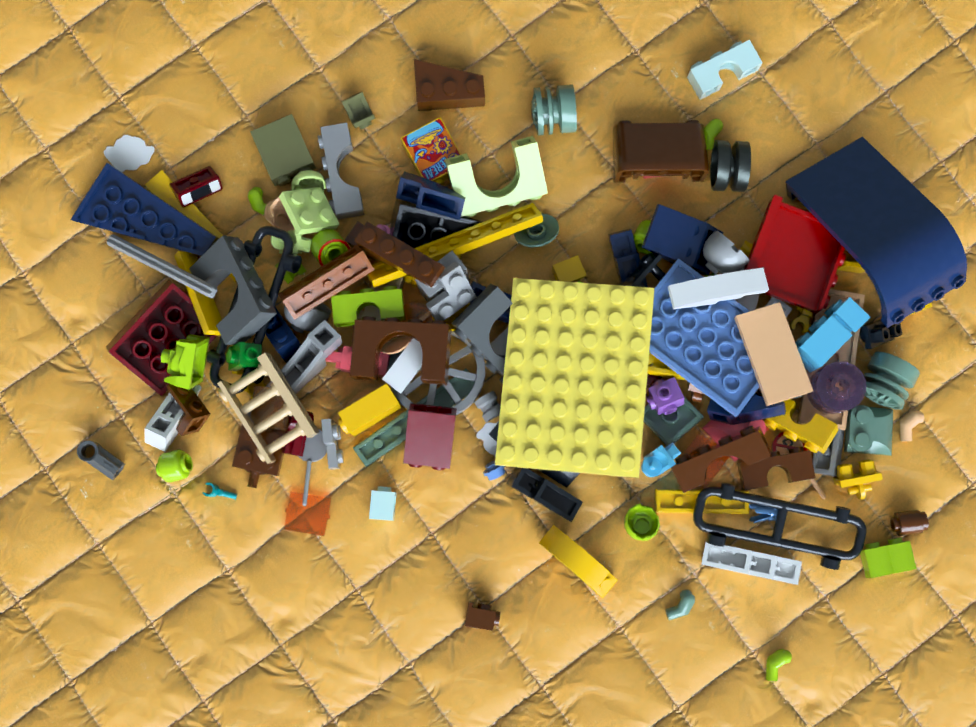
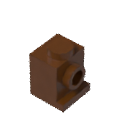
(482, 616)

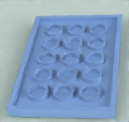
(703, 343)

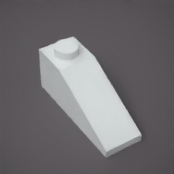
(162, 426)

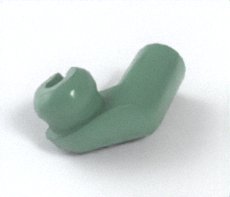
(684, 606)

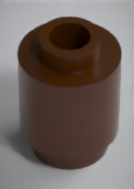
(909, 522)

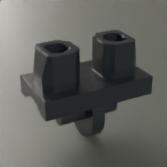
(876, 333)

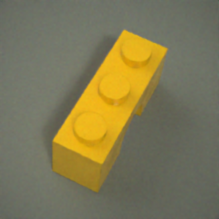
(815, 434)

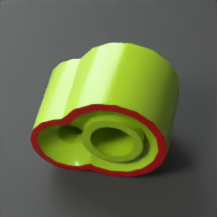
(327, 246)

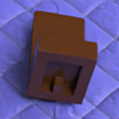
(194, 410)

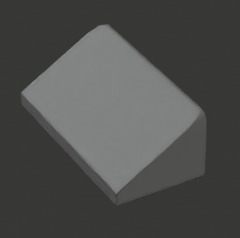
(827, 463)

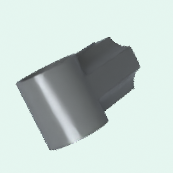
(101, 460)

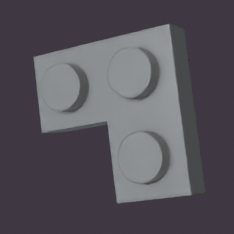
(456, 294)
(331, 435)

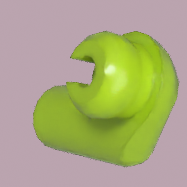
(711, 130)
(256, 201)
(775, 661)

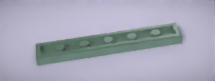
(395, 431)

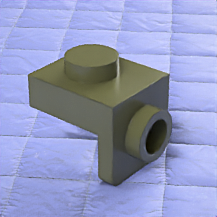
(358, 110)

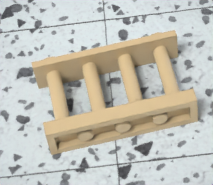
(291, 407)

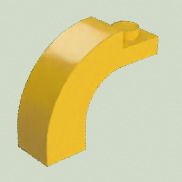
(578, 561)

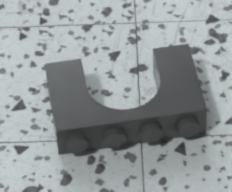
(253, 303)
(476, 322)

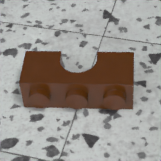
(796, 464)

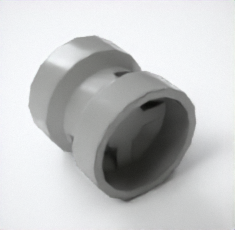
(489, 406)

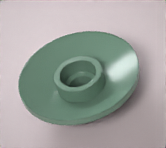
(539, 234)

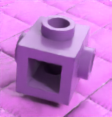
(665, 396)

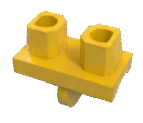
(867, 474)

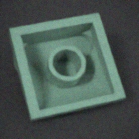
(869, 430)

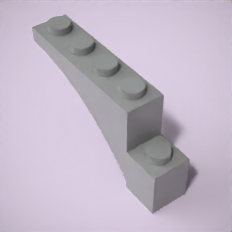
(310, 357)

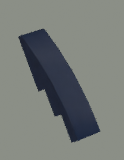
(624, 254)

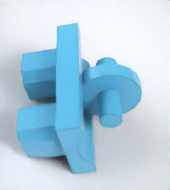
(659, 460)

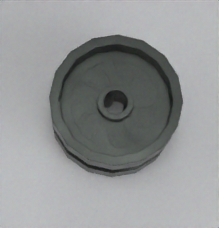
(730, 166)

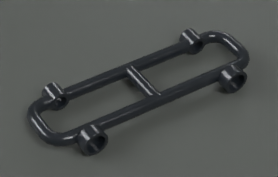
(288, 262)
(830, 558)

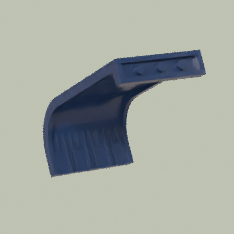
(884, 226)

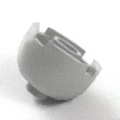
(723, 255)
(309, 320)

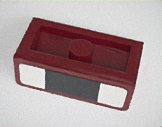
(196, 186)

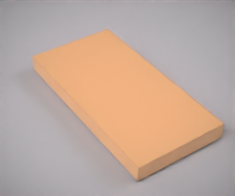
(773, 354)

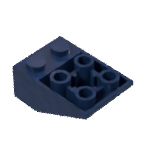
(678, 236)

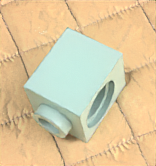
(382, 504)

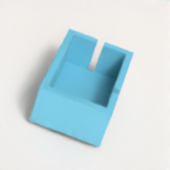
(830, 333)

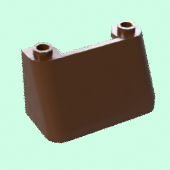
(659, 150)

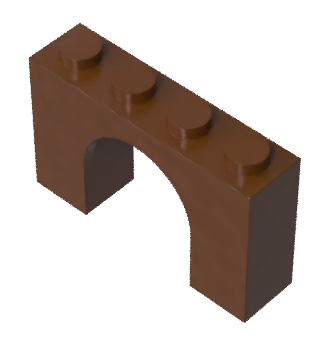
(372, 335)

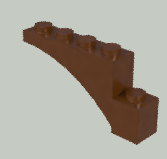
(395, 253)

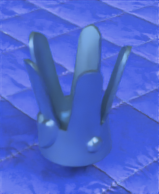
(767, 513)

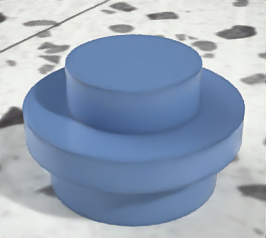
(493, 471)

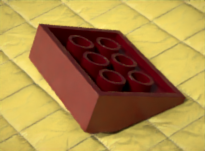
(155, 328)

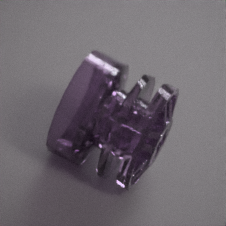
(827, 397)

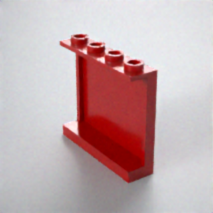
(796, 256)

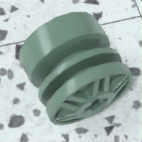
(554, 109)
(889, 380)

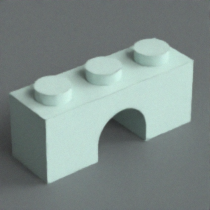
(740, 59)

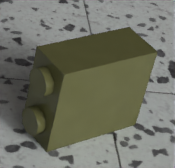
(282, 150)

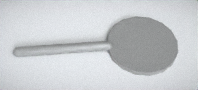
(313, 451)

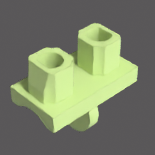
(301, 244)

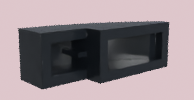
(545, 493)

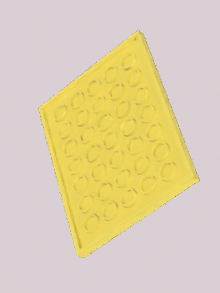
(575, 377)

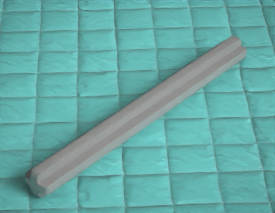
(162, 266)

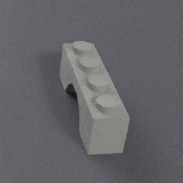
(336, 145)

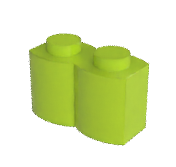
(887, 559)

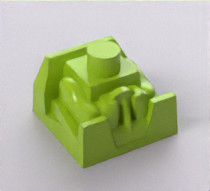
(186, 361)

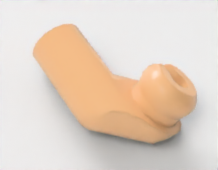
(908, 422)

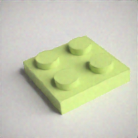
(309, 210)

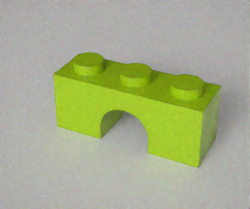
(348, 306)

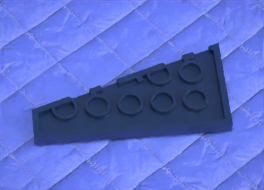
(132, 210)

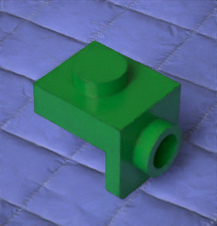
(243, 355)

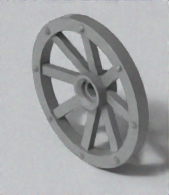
(461, 406)

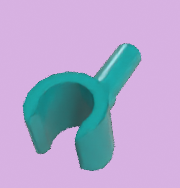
(220, 492)

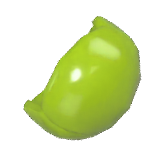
(641, 522)

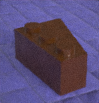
(447, 87)

